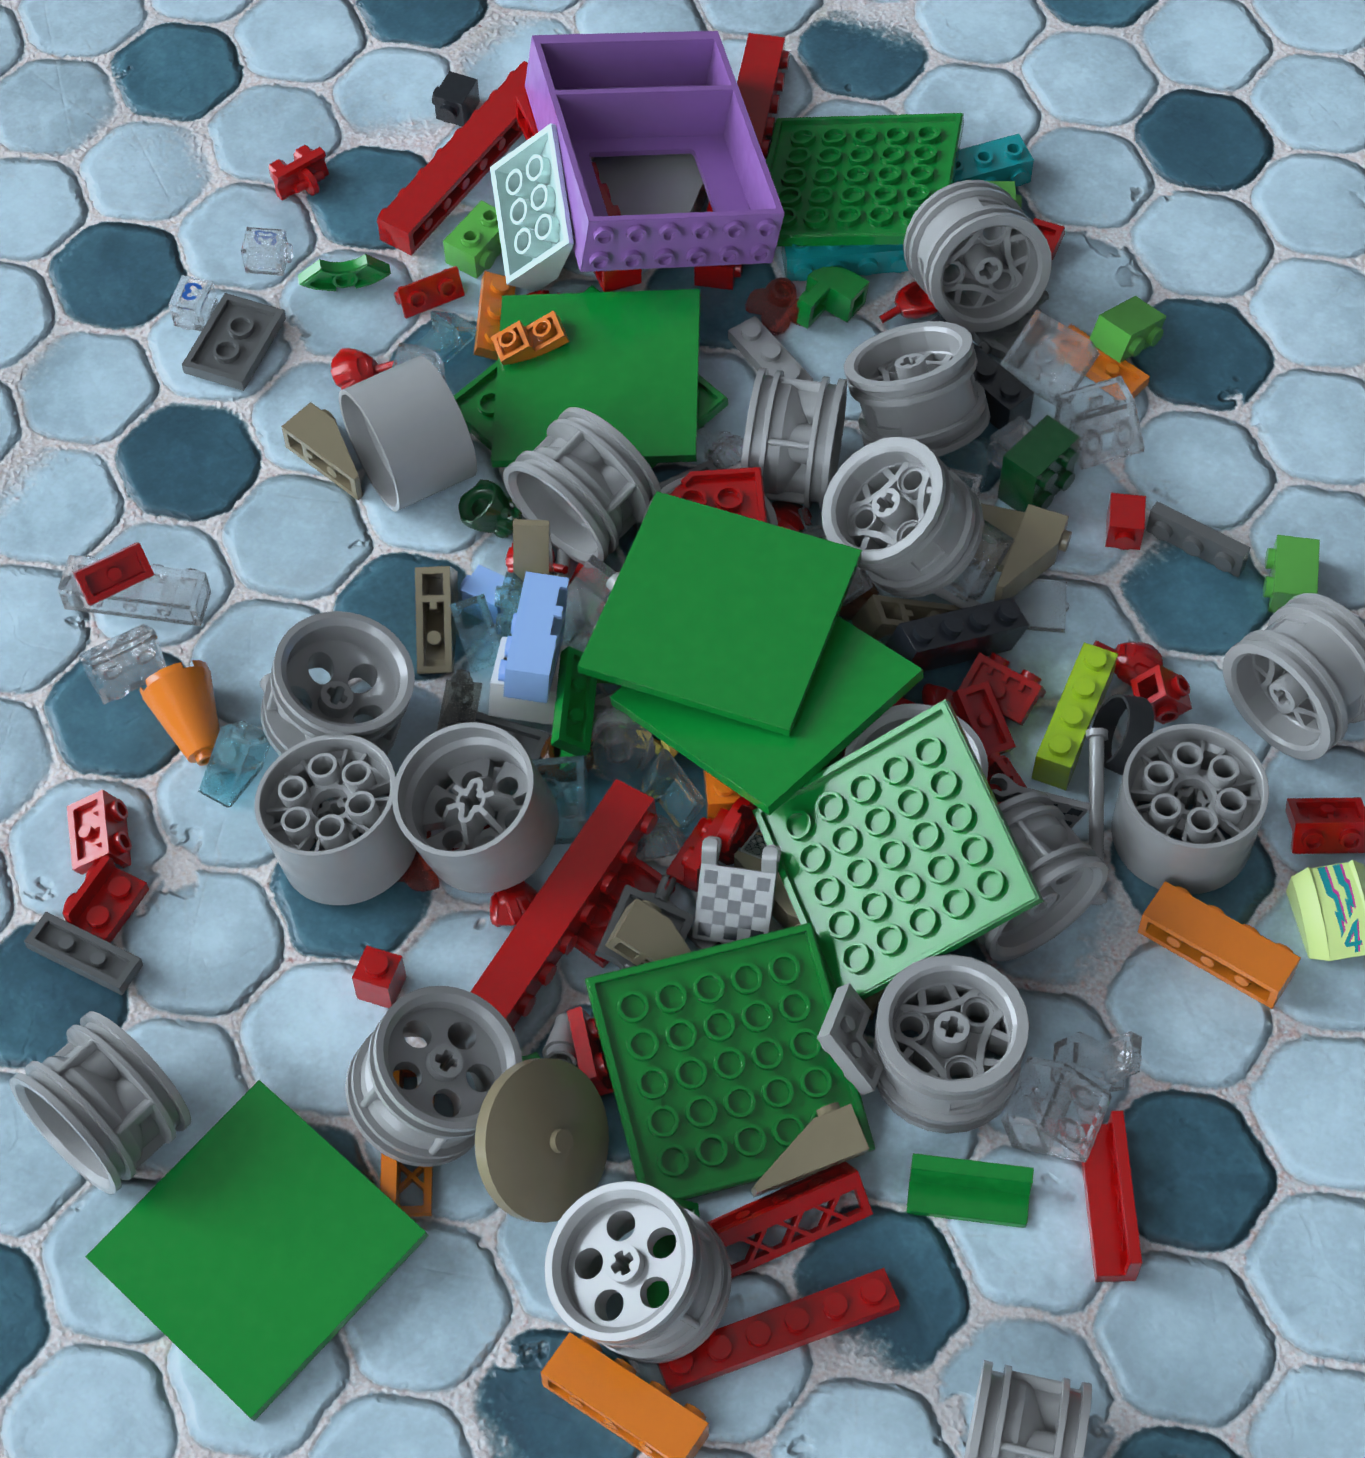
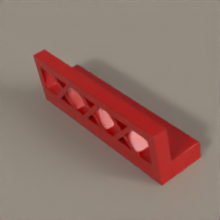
(792, 1203)
(1112, 1205)

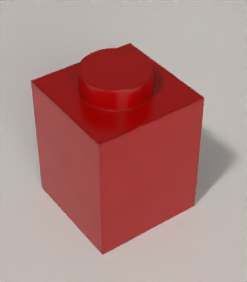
(1125, 521)
(379, 977)

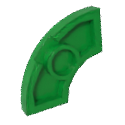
(358, 272)

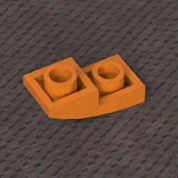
(526, 342)

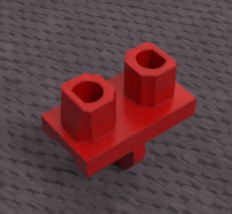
(301, 174)

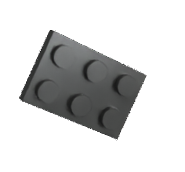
(234, 341)

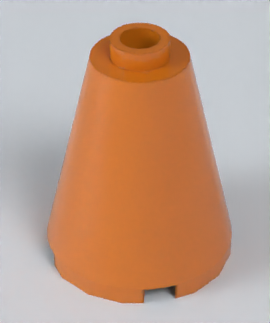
(185, 708)

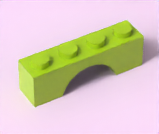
(1073, 716)

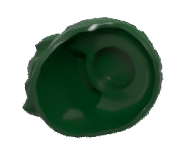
(488, 509)

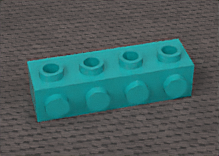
(996, 161)
(860, 259)

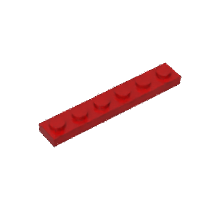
(783, 1329)

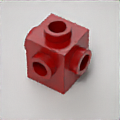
(1164, 691)

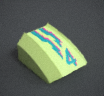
(1330, 910)

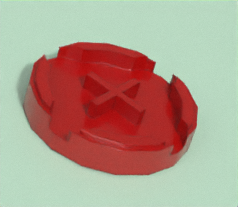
(736, 829)

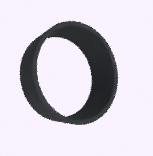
(1139, 726)

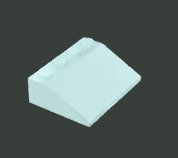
(533, 211)

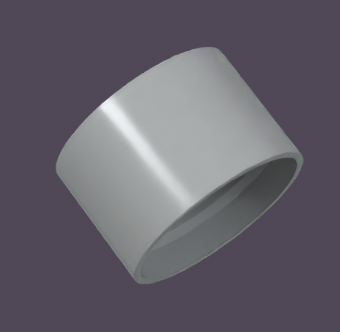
(408, 433)
(1209, 764)
(514, 841)
(343, 865)

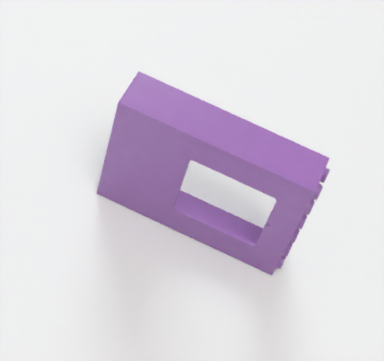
(655, 99)

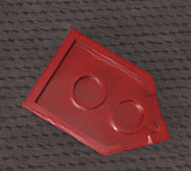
(726, 489)

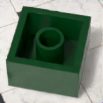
(1039, 466)

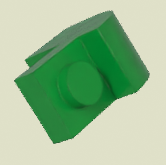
(831, 290)

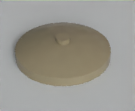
(541, 1139)

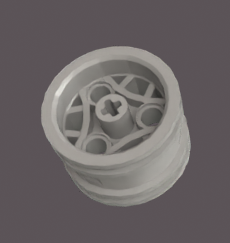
(993, 254)
(919, 386)
(905, 515)
(1301, 676)
(936, 1001)

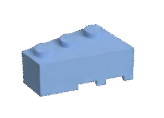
(535, 638)

